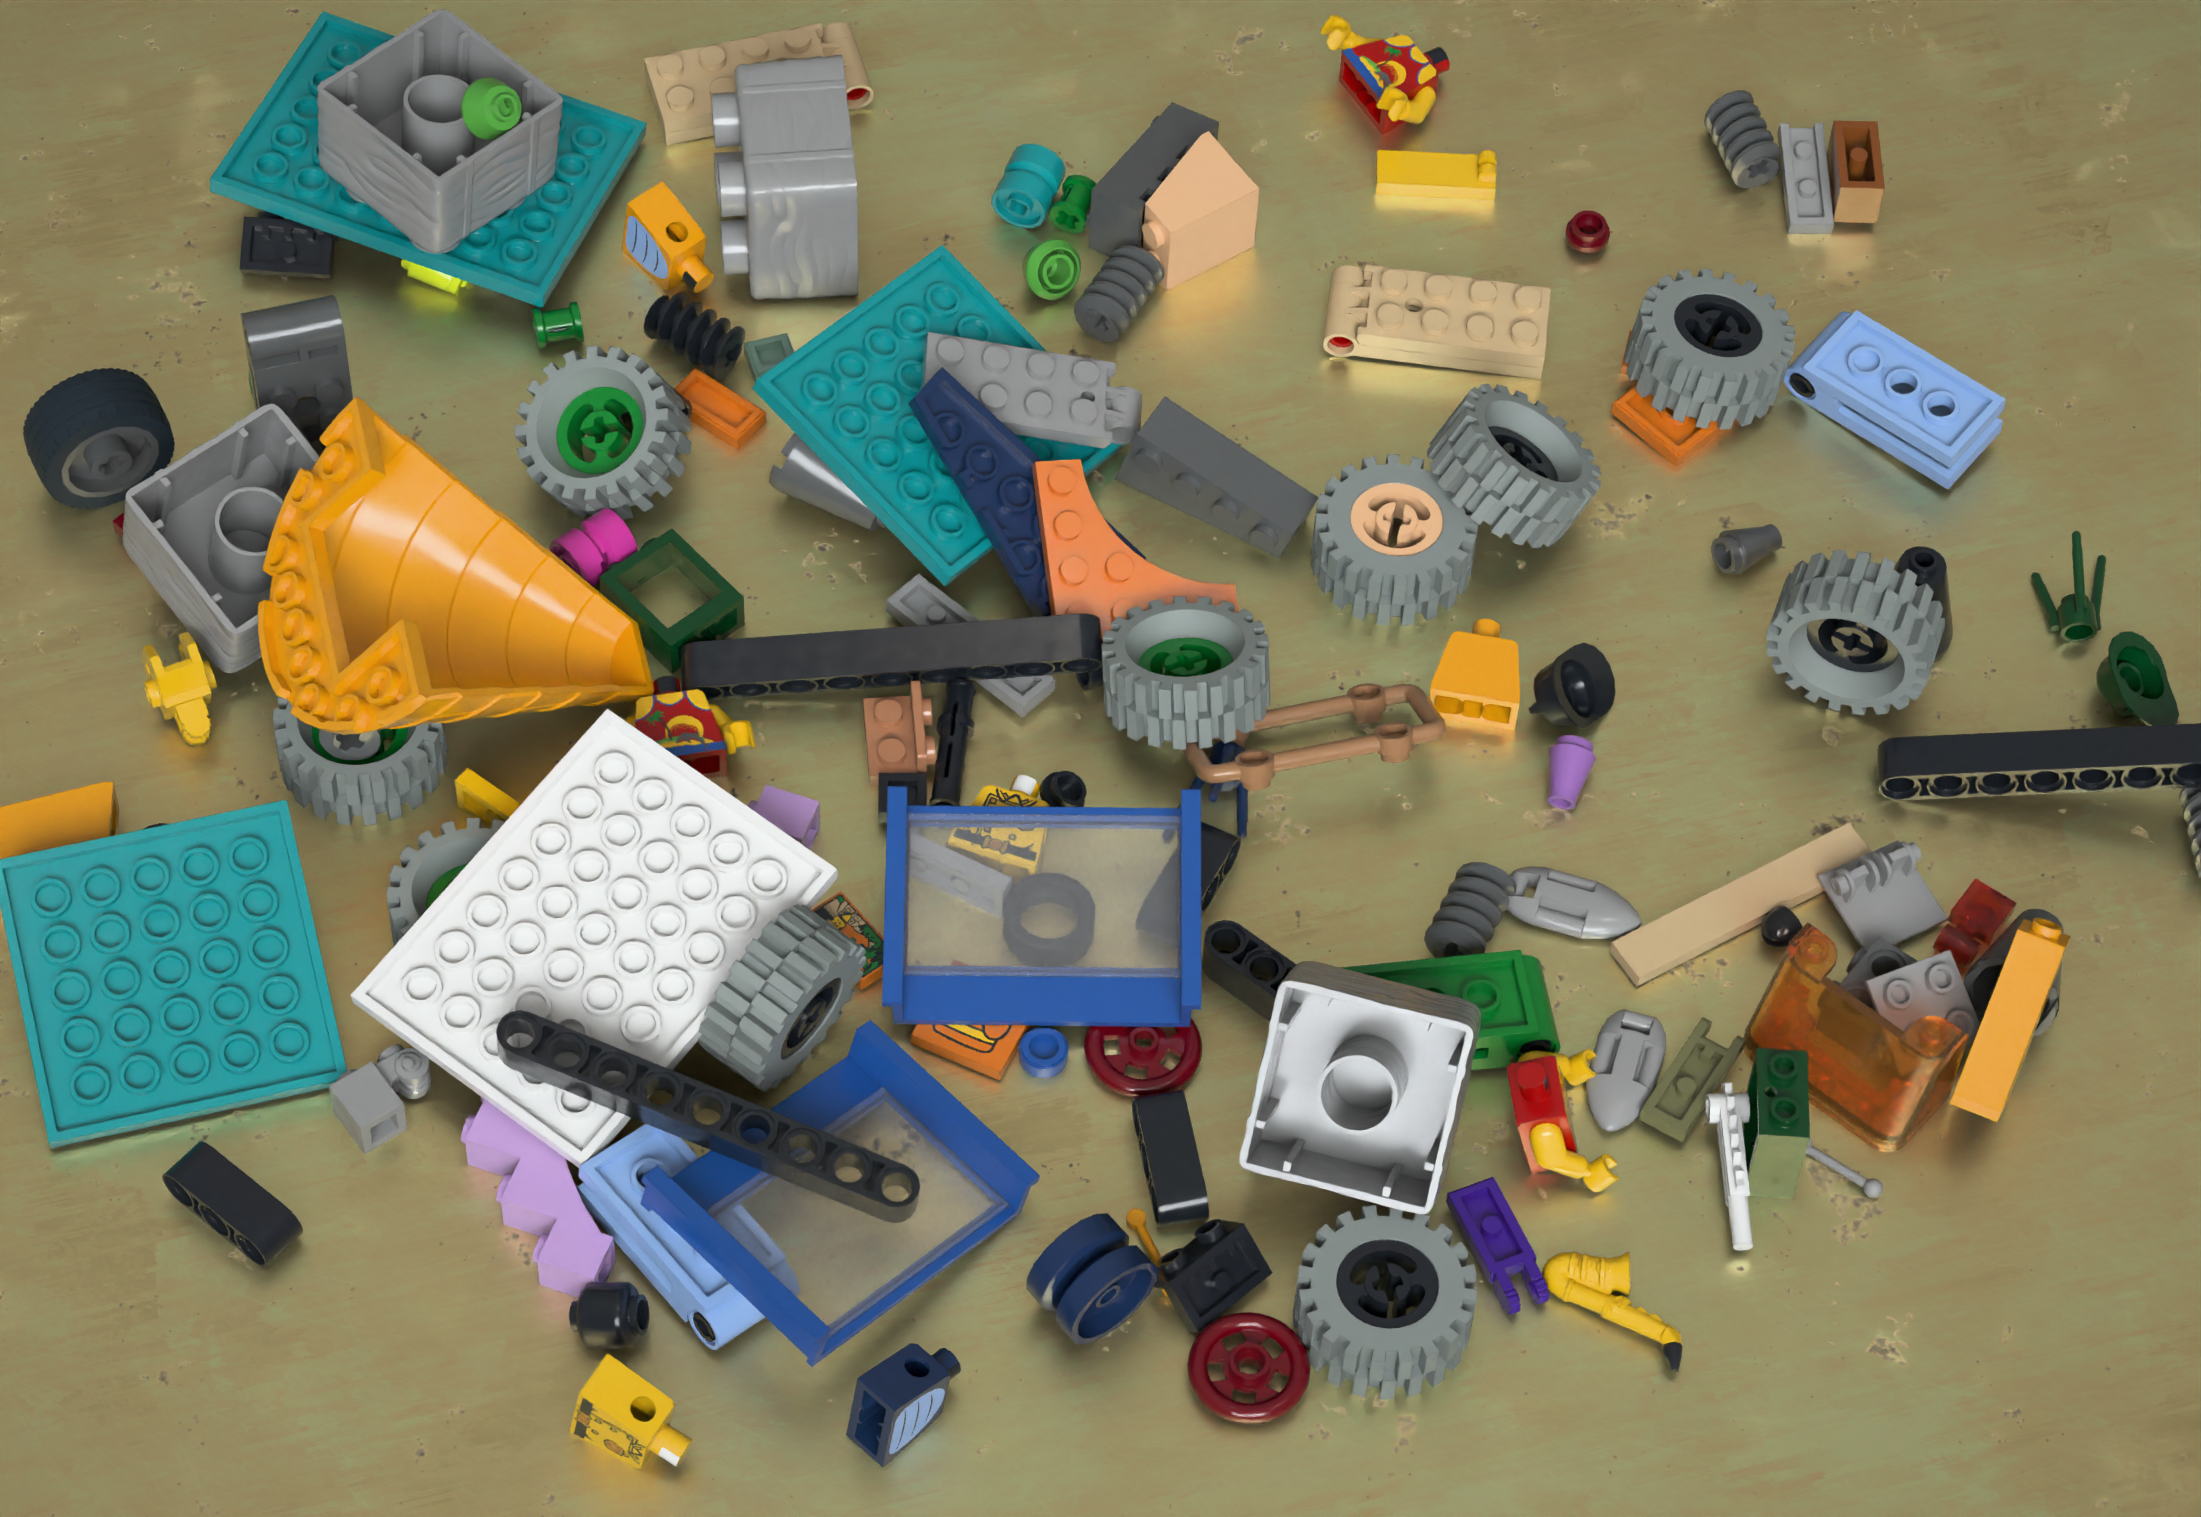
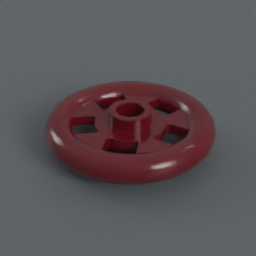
(1159, 1079)
(1255, 1331)

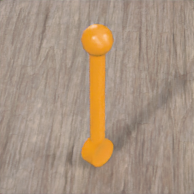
(1137, 1221)

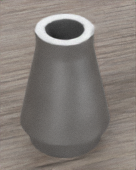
(1742, 548)

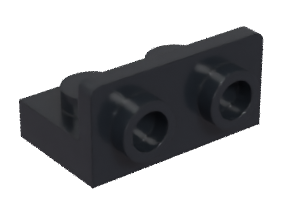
(285, 248)
(1211, 1272)

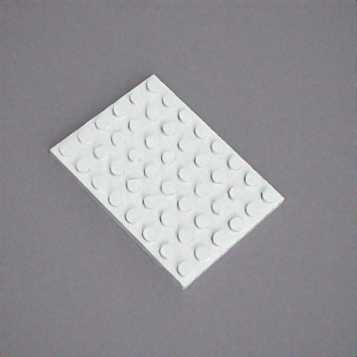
(598, 909)

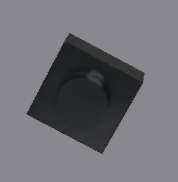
(916, 786)

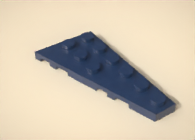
(993, 477)

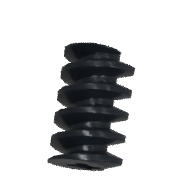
(695, 333)

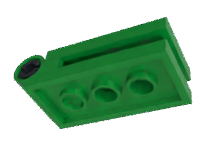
(1502, 985)

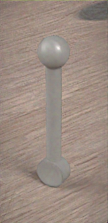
(1871, 1187)

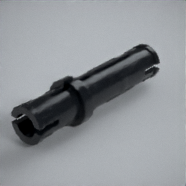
(954, 730)

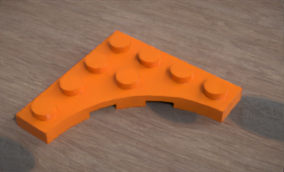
(1089, 564)

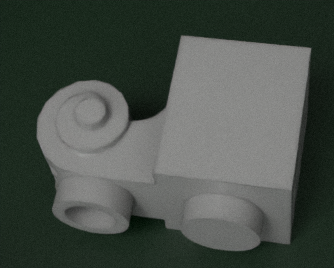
(369, 1099)

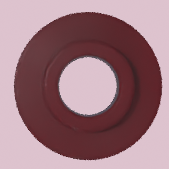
(1587, 231)

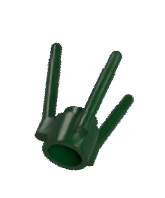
(2076, 616)

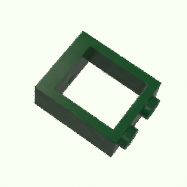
(710, 622)
(1777, 1122)

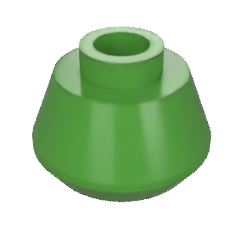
(490, 108)
(1052, 268)

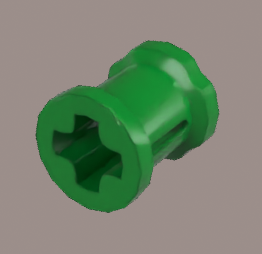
(1072, 208)
(557, 325)

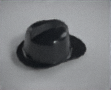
(1574, 688)

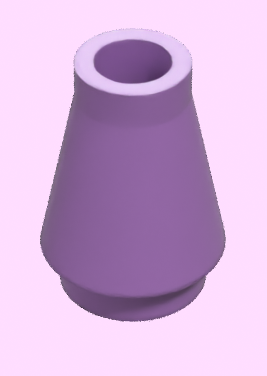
(1568, 769)

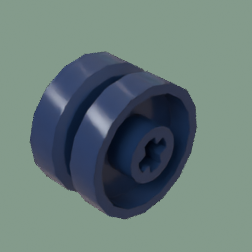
(1092, 1278)

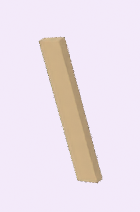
(1734, 906)

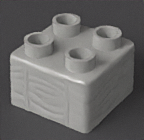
(400, 138)
(788, 179)
(207, 529)
(1361, 1086)

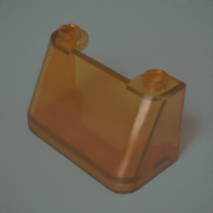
(1859, 1063)

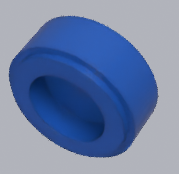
(1043, 1052)

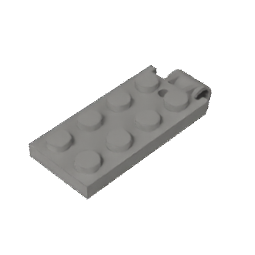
(1040, 390)

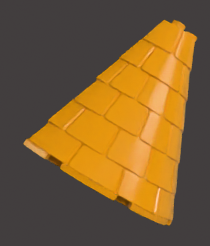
(424, 602)

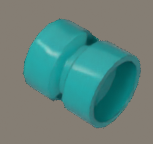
(1028, 186)

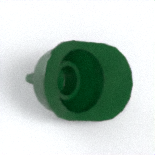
(2136, 681)

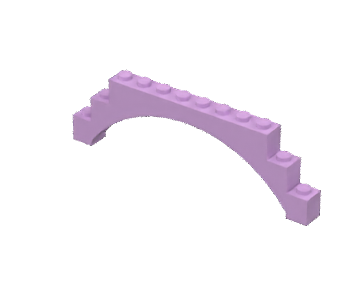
(536, 1183)

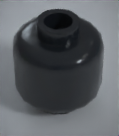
(609, 1315)

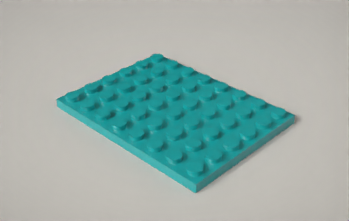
(515, 254)

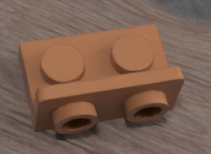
(897, 734)

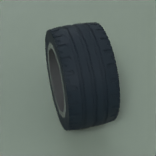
(97, 437)

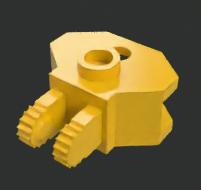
(181, 689)

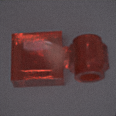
(1977, 914)

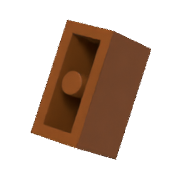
(1855, 171)

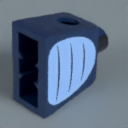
(900, 1400)

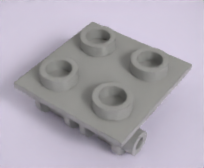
(1883, 895)
(1925, 990)

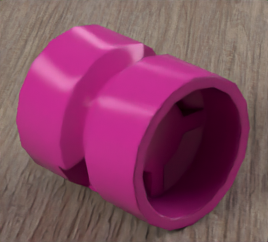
(596, 546)

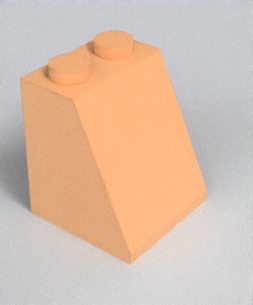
(1200, 213)

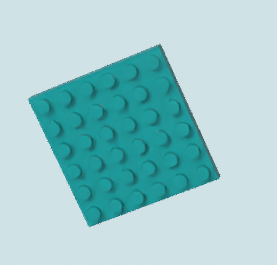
(851, 406)
(169, 973)

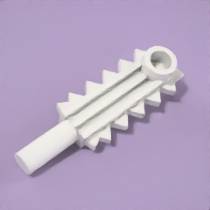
(1729, 1112)

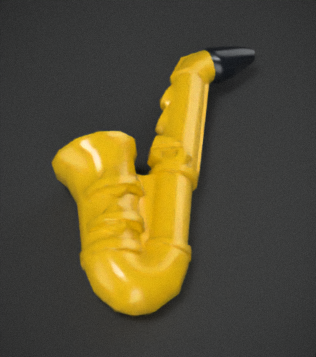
(1590, 1284)

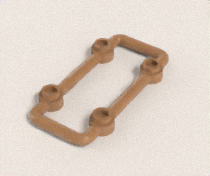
(1364, 701)

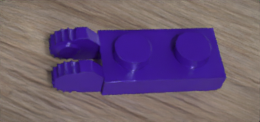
(1497, 1242)

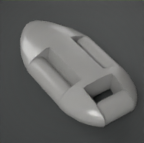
(1571, 905)
(1626, 1067)

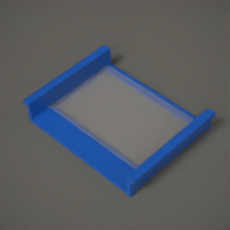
(1042, 914)
(824, 1265)

